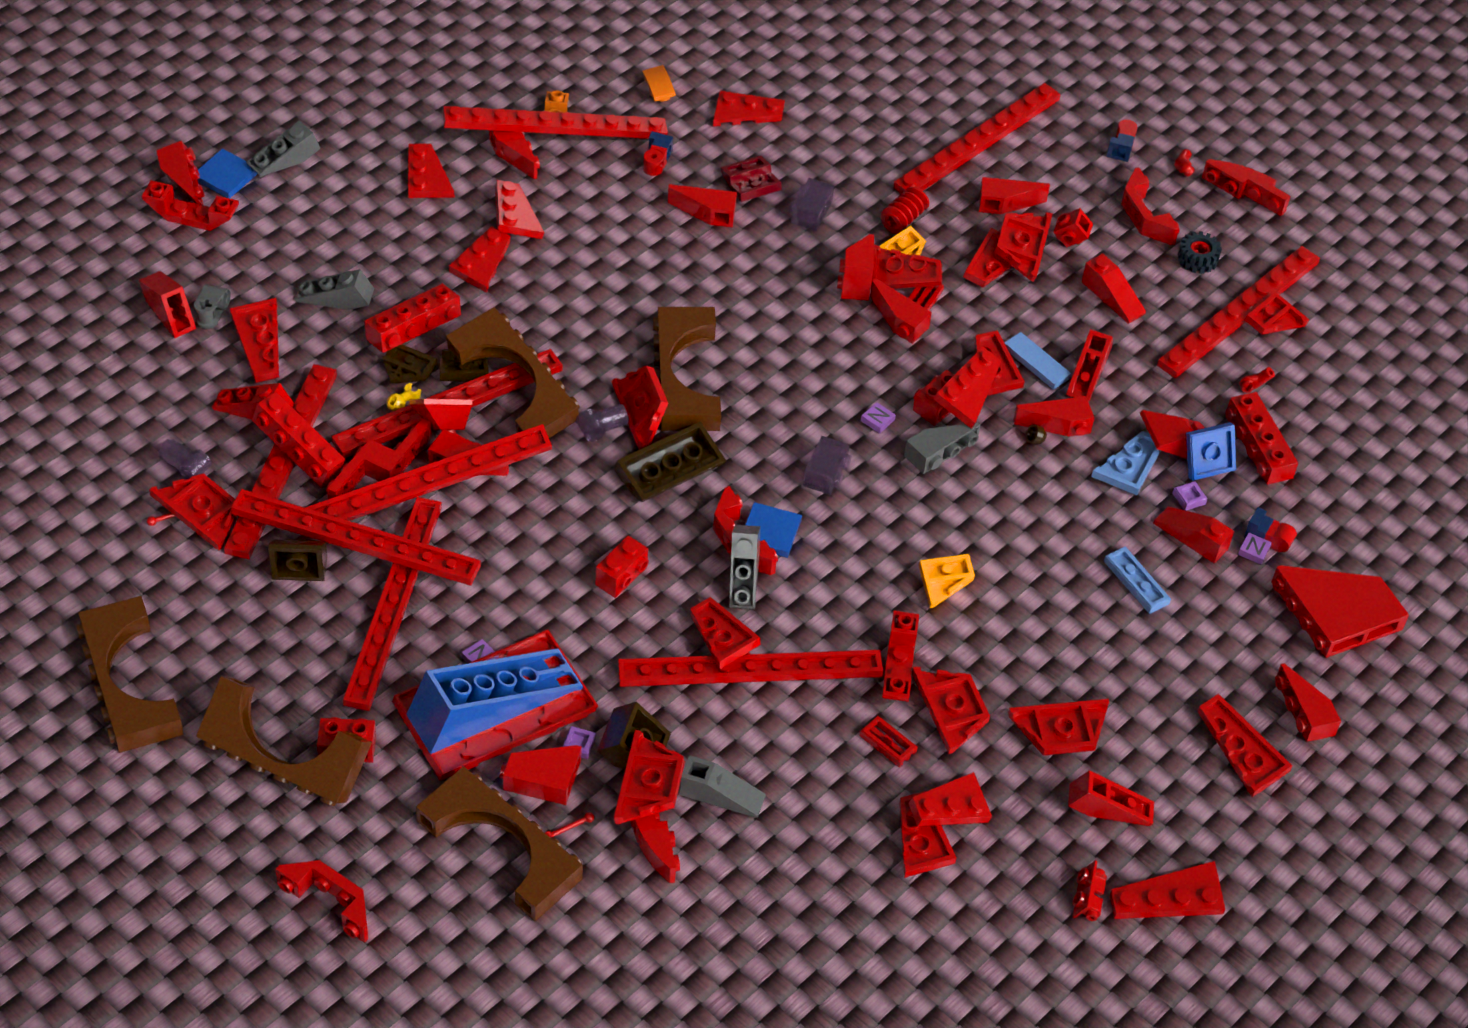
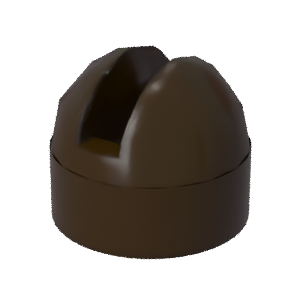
(1036, 434)

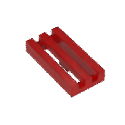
(937, 292)
(885, 744)

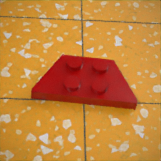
(1023, 241)
(643, 402)
(200, 506)
(952, 705)
(1062, 726)
(649, 780)

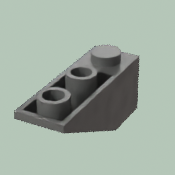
(285, 151)
(340, 291)
(938, 444)
(744, 566)
(719, 787)

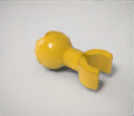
(398, 401)

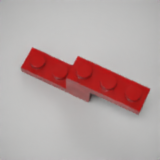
(380, 461)

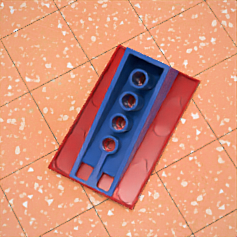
(493, 705)

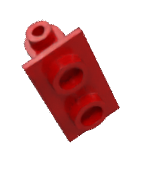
(1090, 881)

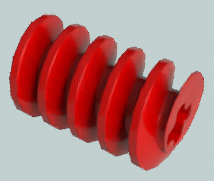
(904, 210)

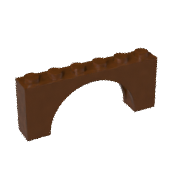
(677, 330)
(494, 337)
(132, 719)
(230, 727)
(468, 801)

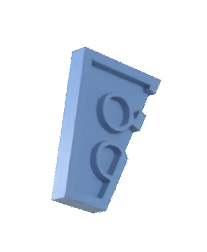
(1131, 465)

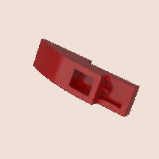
(1241, 181)
(657, 845)

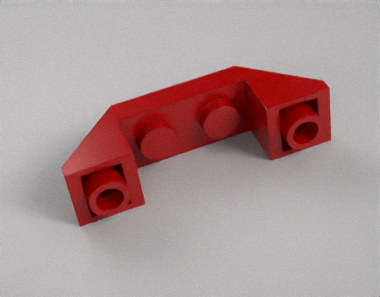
(162, 200)
(1159, 227)
(725, 514)
(900, 656)
(298, 877)

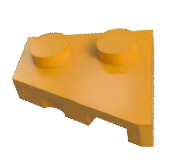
(907, 242)
(945, 576)

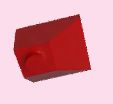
(443, 413)
(1169, 431)

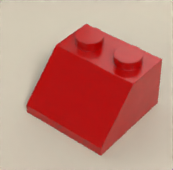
(857, 270)

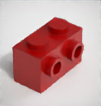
(924, 403)
(621, 566)
(362, 727)

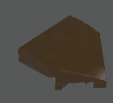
(408, 365)
(453, 371)

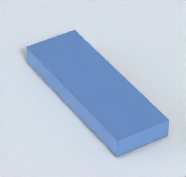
(1037, 361)
(1137, 580)

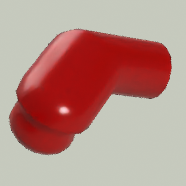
(1183, 164)
(1254, 381)

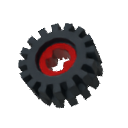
(1190, 248)

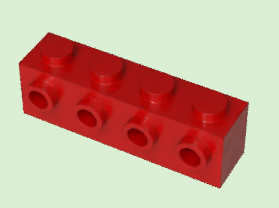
(412, 318)
(1261, 438)
(298, 439)

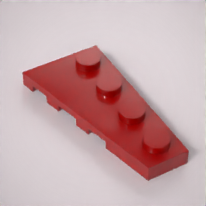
(258, 335)
(969, 387)
(1246, 749)
(1179, 893)

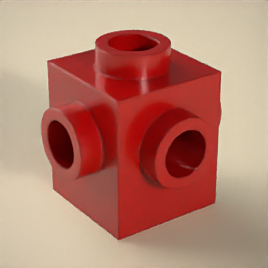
(1073, 227)

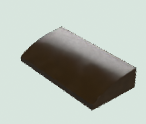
(669, 462)

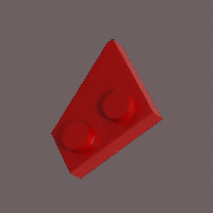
(1275, 315)

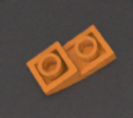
(659, 83)
(556, 101)

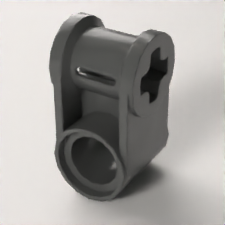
(211, 305)

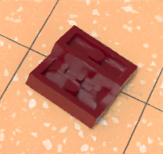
(751, 178)

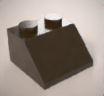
(298, 559)
(620, 732)

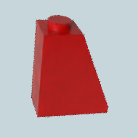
(168, 303)
(542, 773)

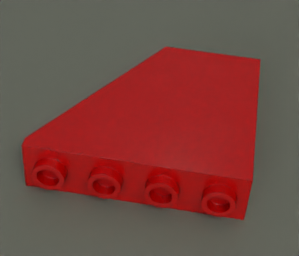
(1339, 607)

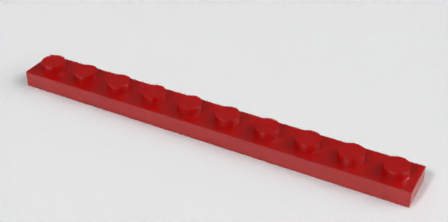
(552, 122)
(978, 139)
(1234, 314)
(478, 390)
(278, 464)
(436, 475)
(356, 537)
(389, 612)
(750, 668)

